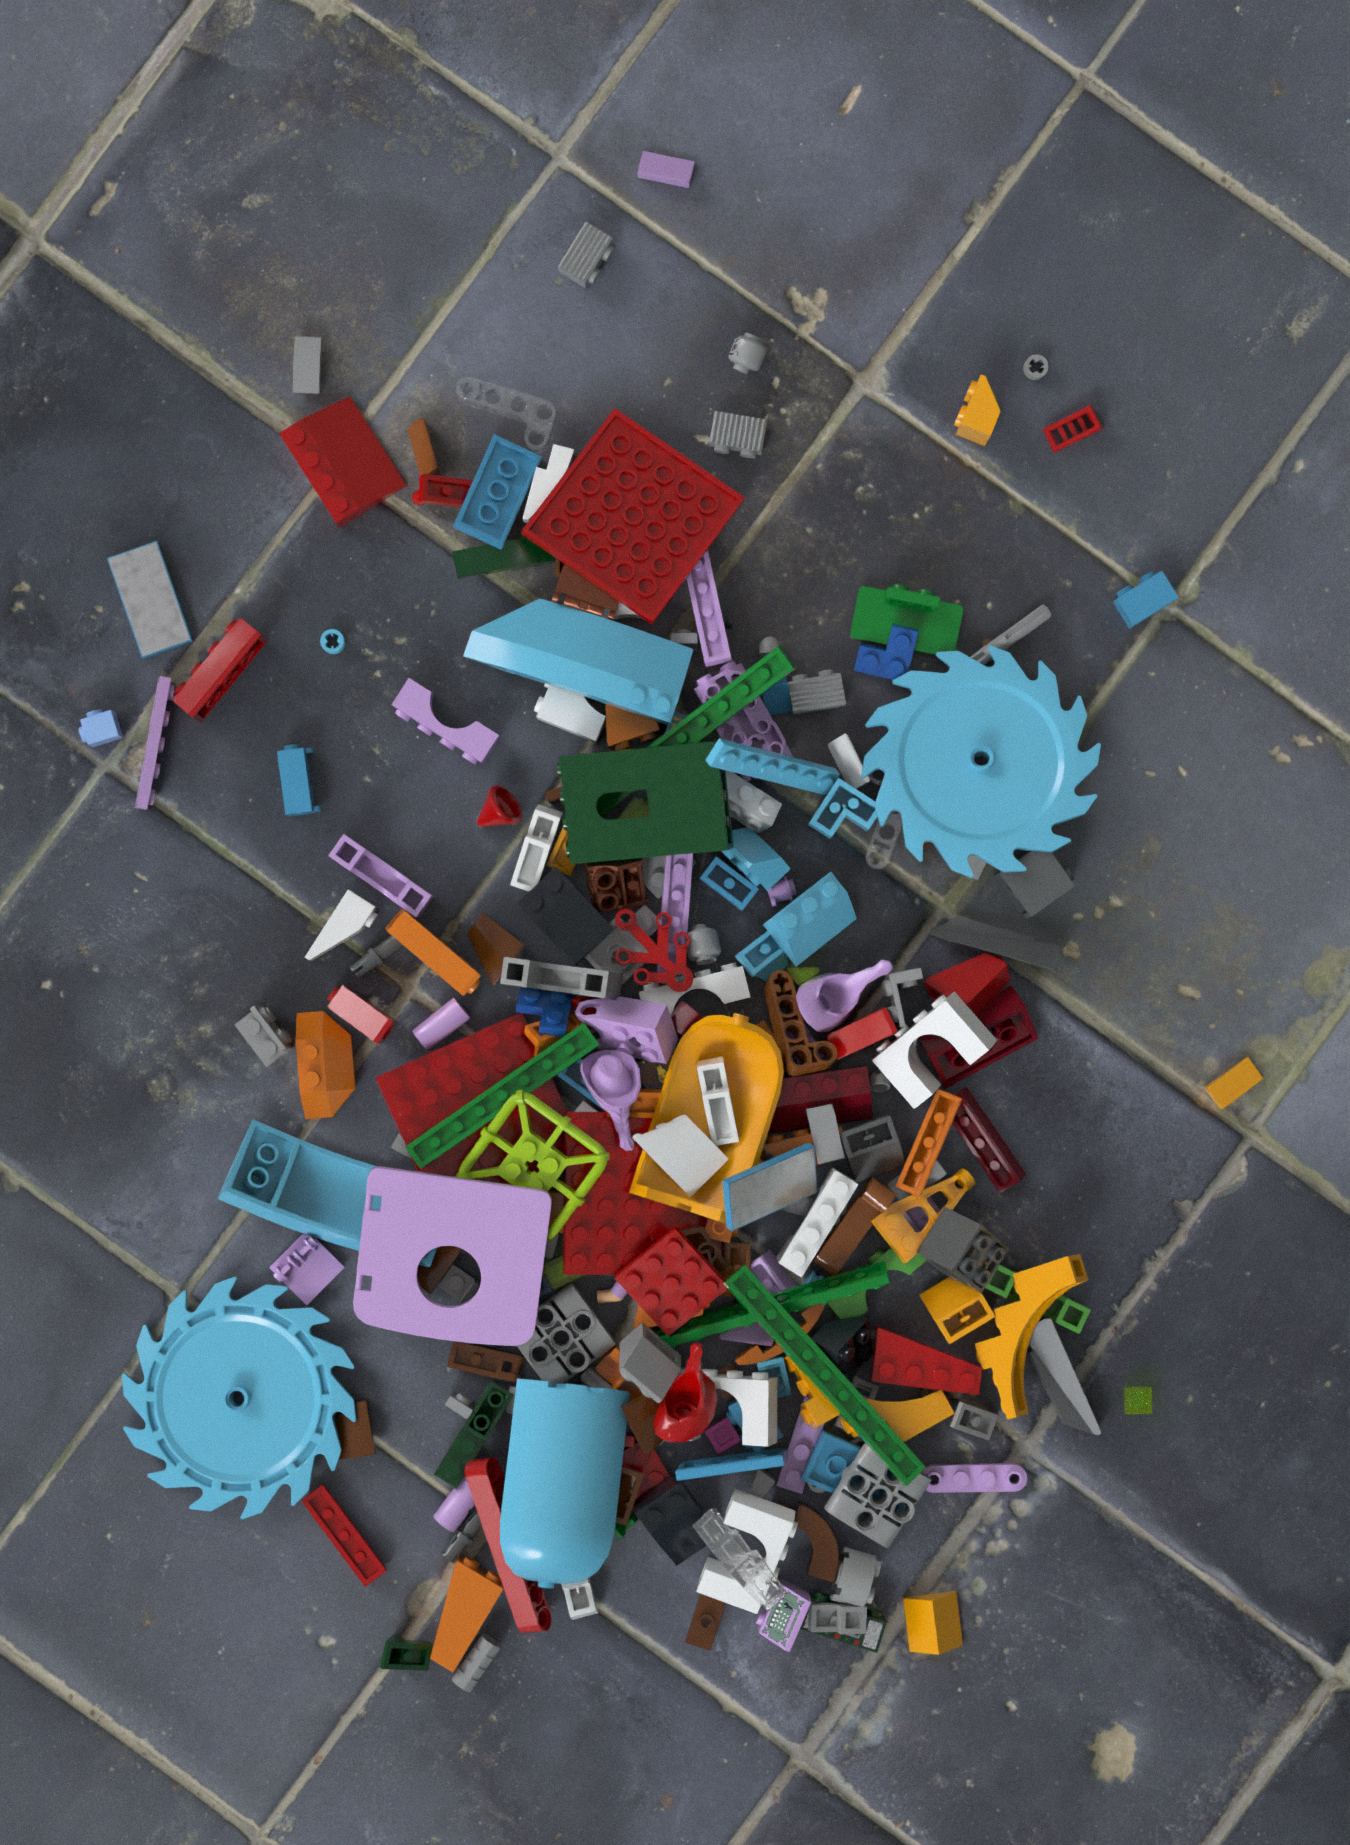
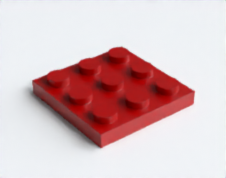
(671, 1281)

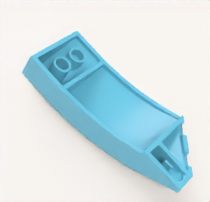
(586, 657)
(301, 1187)

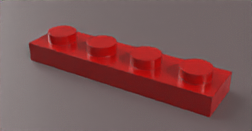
(344, 1535)

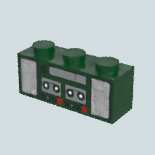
(874, 1626)

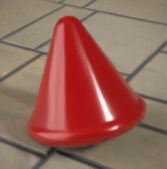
(499, 808)

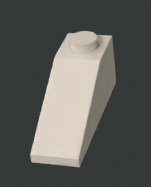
(346, 921)

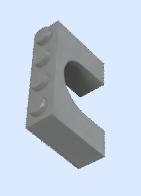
(561, 978)

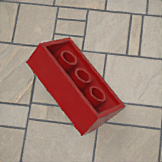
(219, 670)

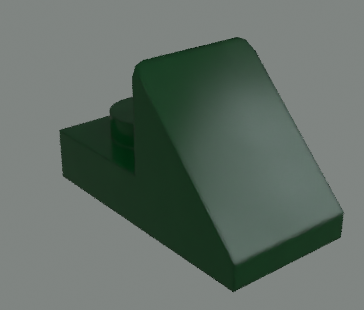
(406, 1654)

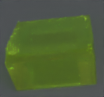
(802, 974)

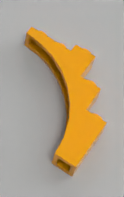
(1007, 1353)
(904, 1417)

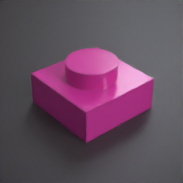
(722, 1435)

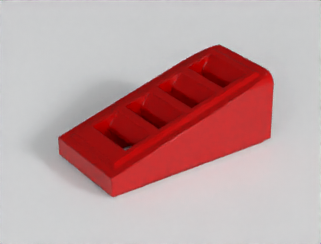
(1076, 437)

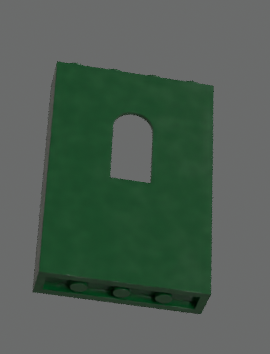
(684, 801)

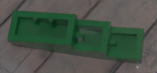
(488, 559)

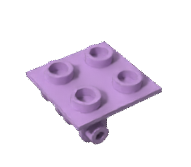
(306, 1267)

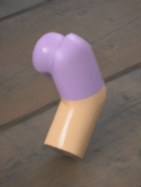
(614, 1294)

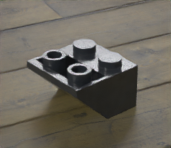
(846, 1343)

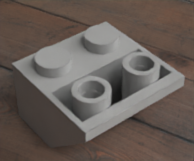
(648, 1362)

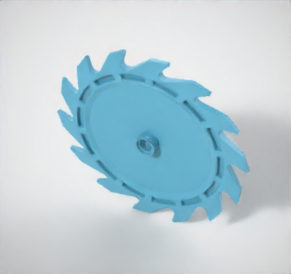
(972, 806)
(192, 1408)

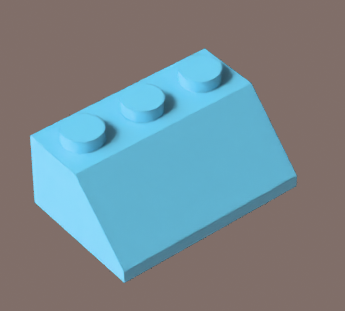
(812, 919)

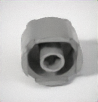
(855, 1578)

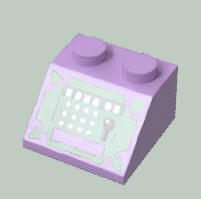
(786, 1617)

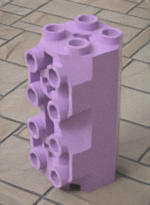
(752, 724)

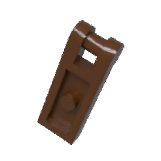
(485, 1361)

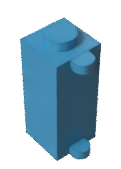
(296, 780)

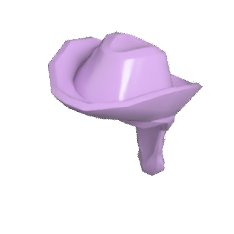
(831, 997)
(614, 1084)

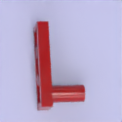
(441, 490)

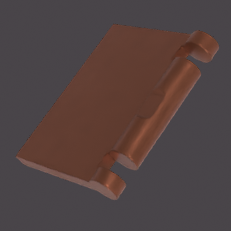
(583, 594)

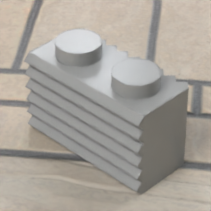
(586, 255)
(737, 434)
(816, 693)

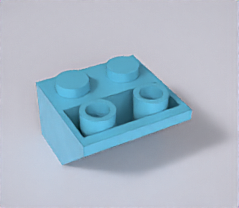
(756, 858)

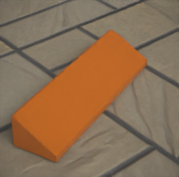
(928, 1143)

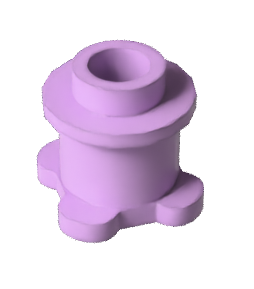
(782, 891)

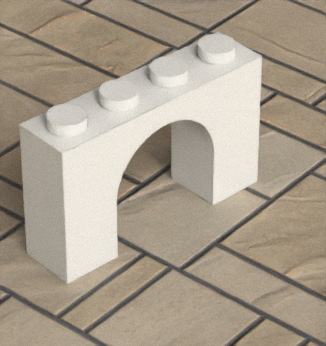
(947, 1019)
(804, 1244)
(757, 1401)
(767, 1522)

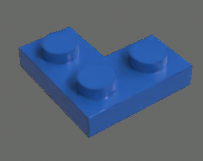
(893, 660)
(550, 1005)

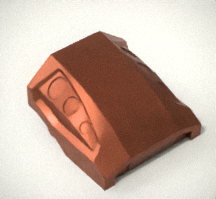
(616, 884)

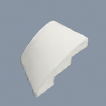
(683, 1152)

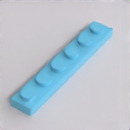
(772, 766)

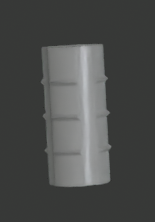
(476, 1662)

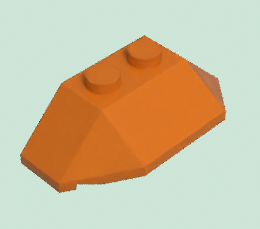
(323, 1064)

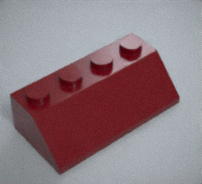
(1004, 1018)
(844, 1088)

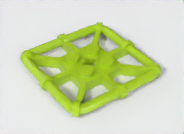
(533, 1147)

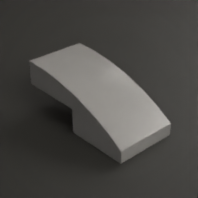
(307, 364)
(837, 1618)

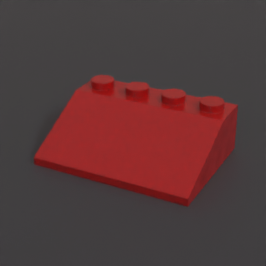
(343, 460)

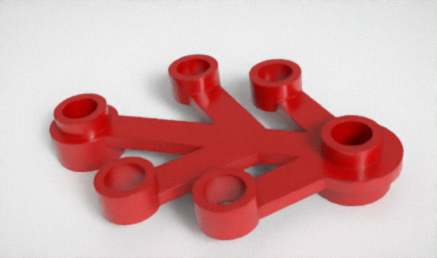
(657, 953)

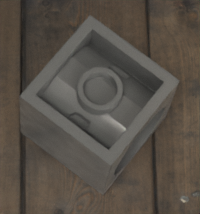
(1039, 884)
(963, 1249)

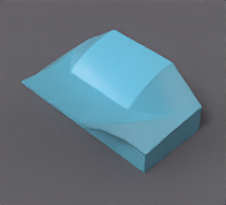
(763, 957)

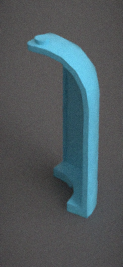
(562, 1480)

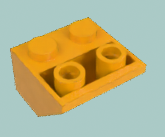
(981, 413)
(956, 1308)

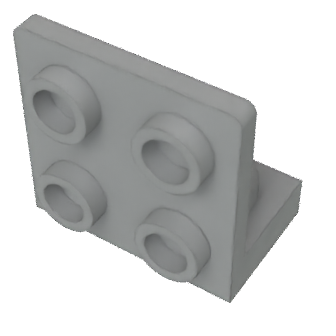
(905, 979)
(264, 1035)

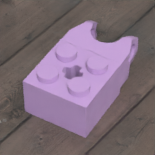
(631, 1027)

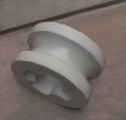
(1036, 375)

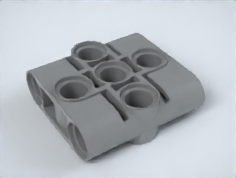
(594, 1336)
(877, 1525)

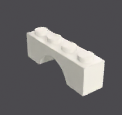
(728, 985)

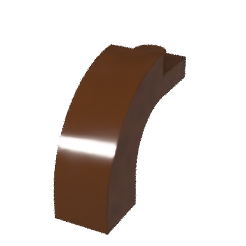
(824, 1553)

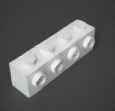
(750, 804)

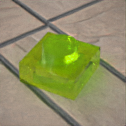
(1137, 1399)

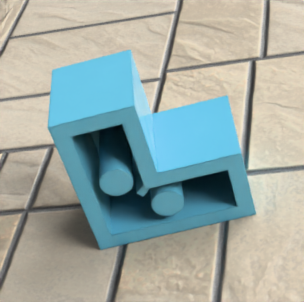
(841, 803)

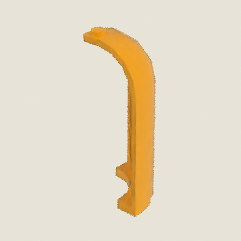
(755, 1084)

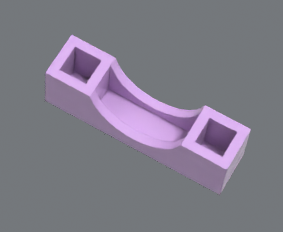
(474, 740)
(381, 876)

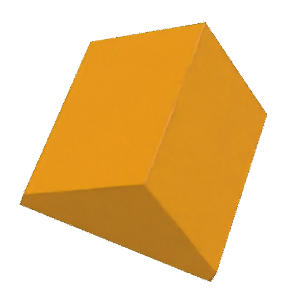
(933, 1622)

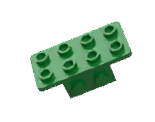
(935, 620)

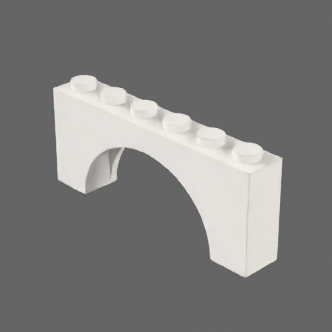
(571, 710)

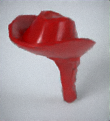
(692, 1390)

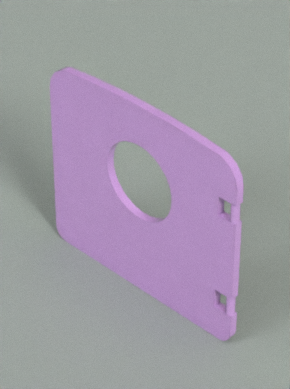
(491, 1221)

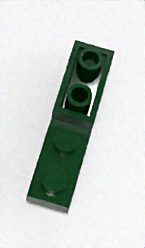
(473, 1434)

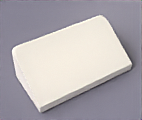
(848, 761)

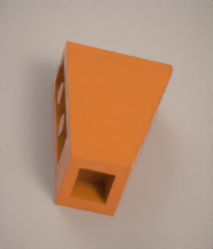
(626, 727)
(434, 952)
(467, 1605)

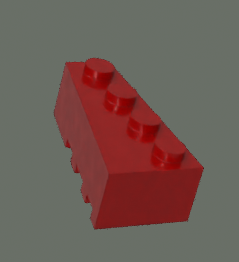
(917, 1364)

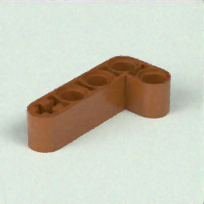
(793, 1023)
(853, 1226)

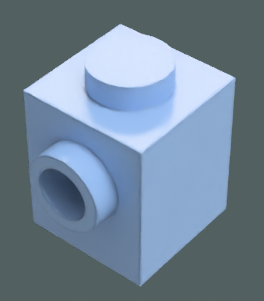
(100, 728)

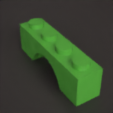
(856, 1305)
(1062, 1311)

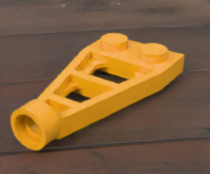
(899, 1232)

